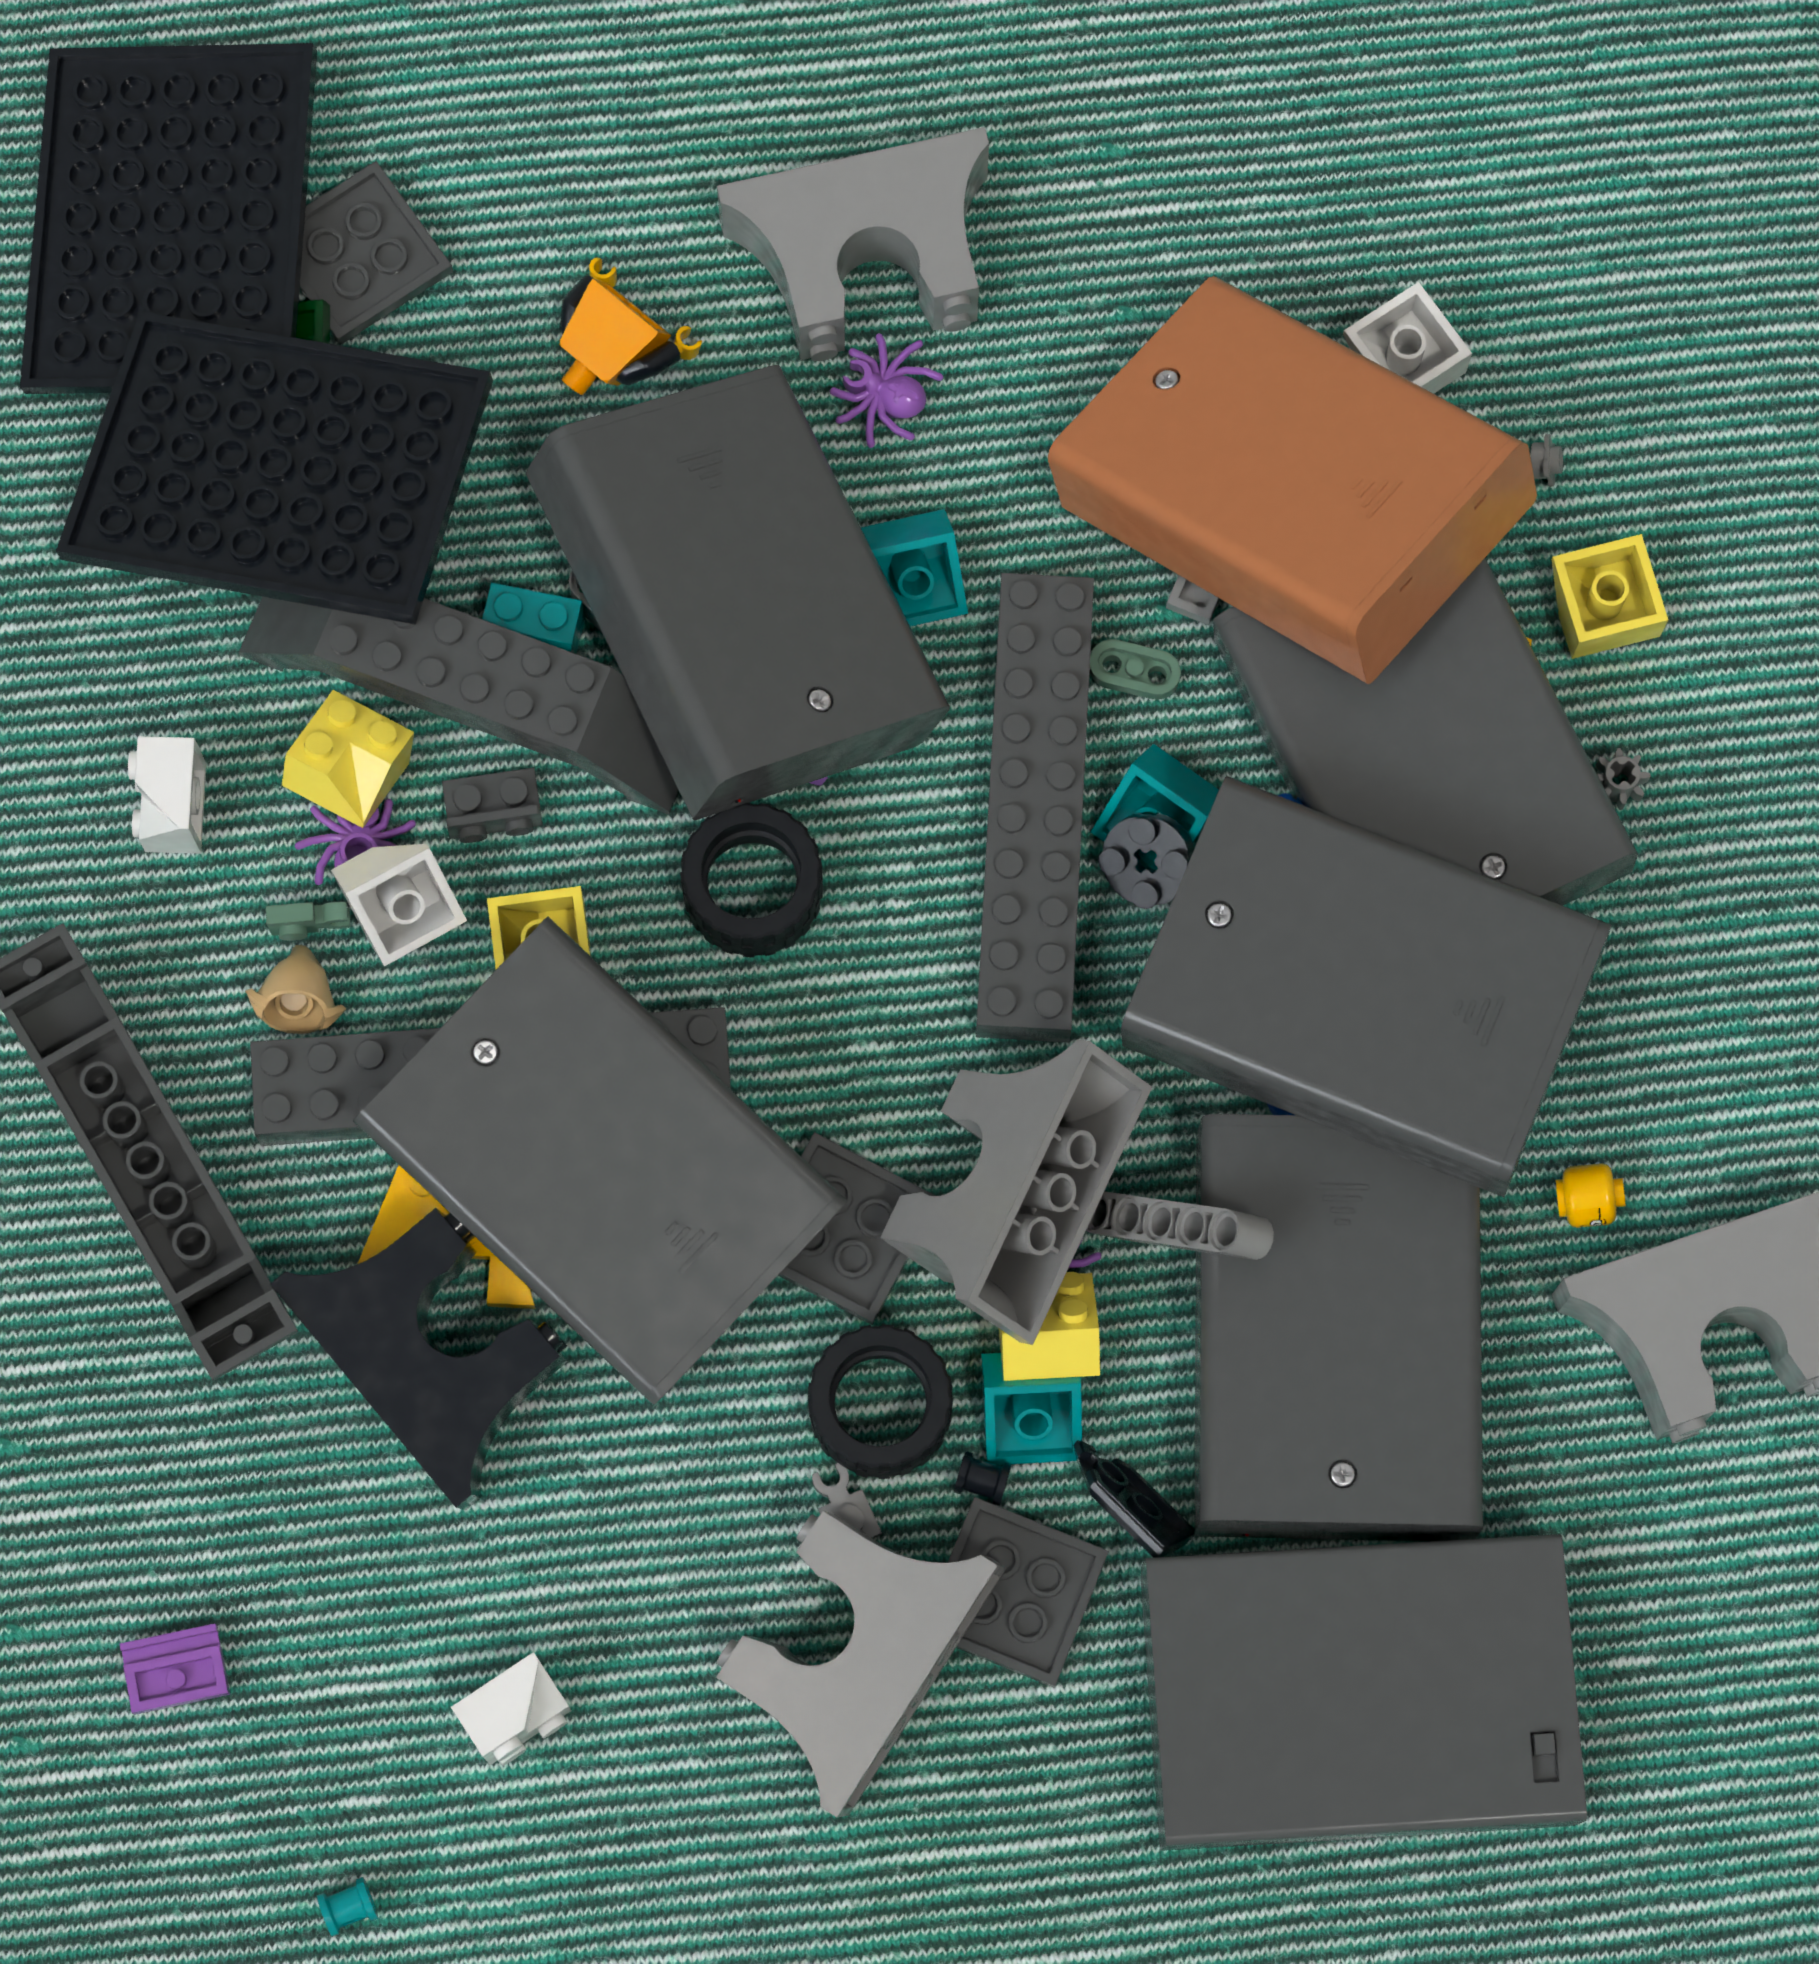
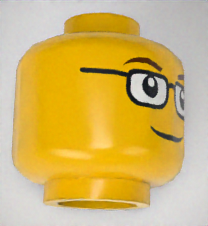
(1589, 1195)

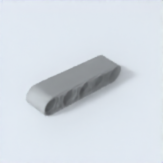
(1182, 1226)

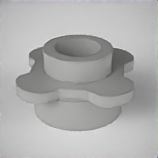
(1546, 460)

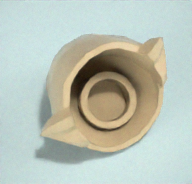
(293, 986)

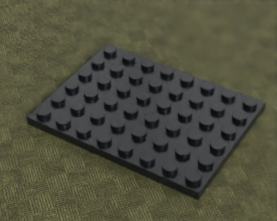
(167, 194)
(276, 467)

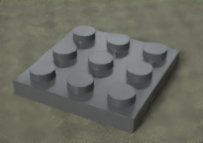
(366, 252)
(847, 1257)
(1039, 1597)

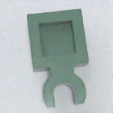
(296, 920)

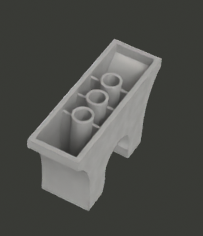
(859, 209)
(1037, 1182)
(1663, 1299)
(902, 1636)

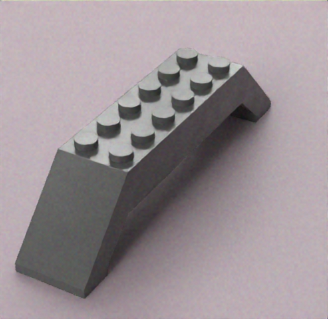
(480, 680)
(141, 1153)

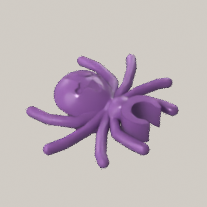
(884, 389)
(351, 838)

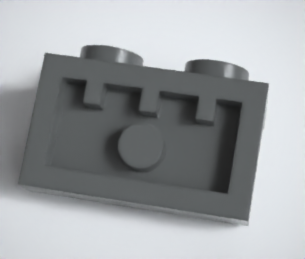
(492, 805)

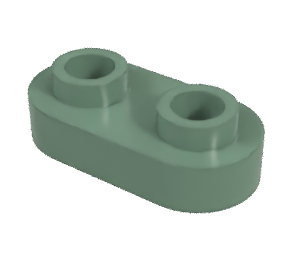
(1135, 665)

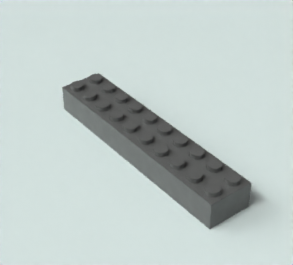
(1035, 808)
(319, 1084)

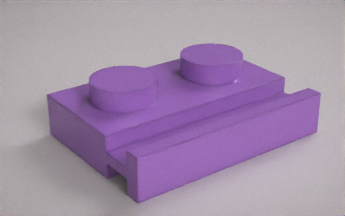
(174, 1669)

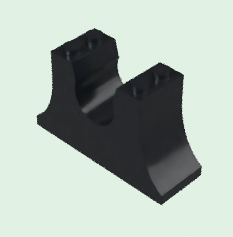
(379, 1336)

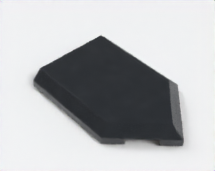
(1133, 1502)

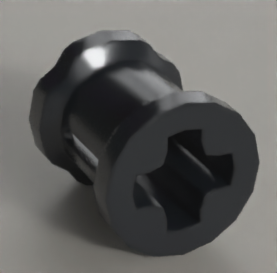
(982, 1478)

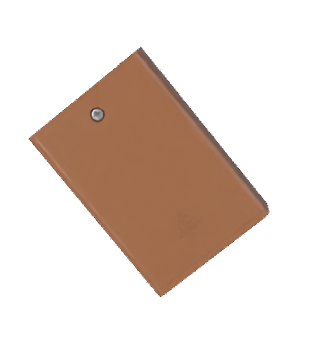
(1292, 477)

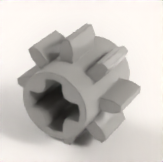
(1625, 789)

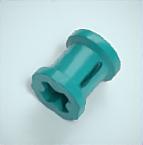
(347, 1906)

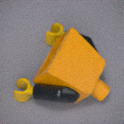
(614, 336)

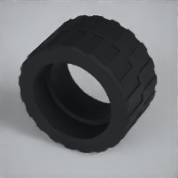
(752, 825)
(880, 1343)

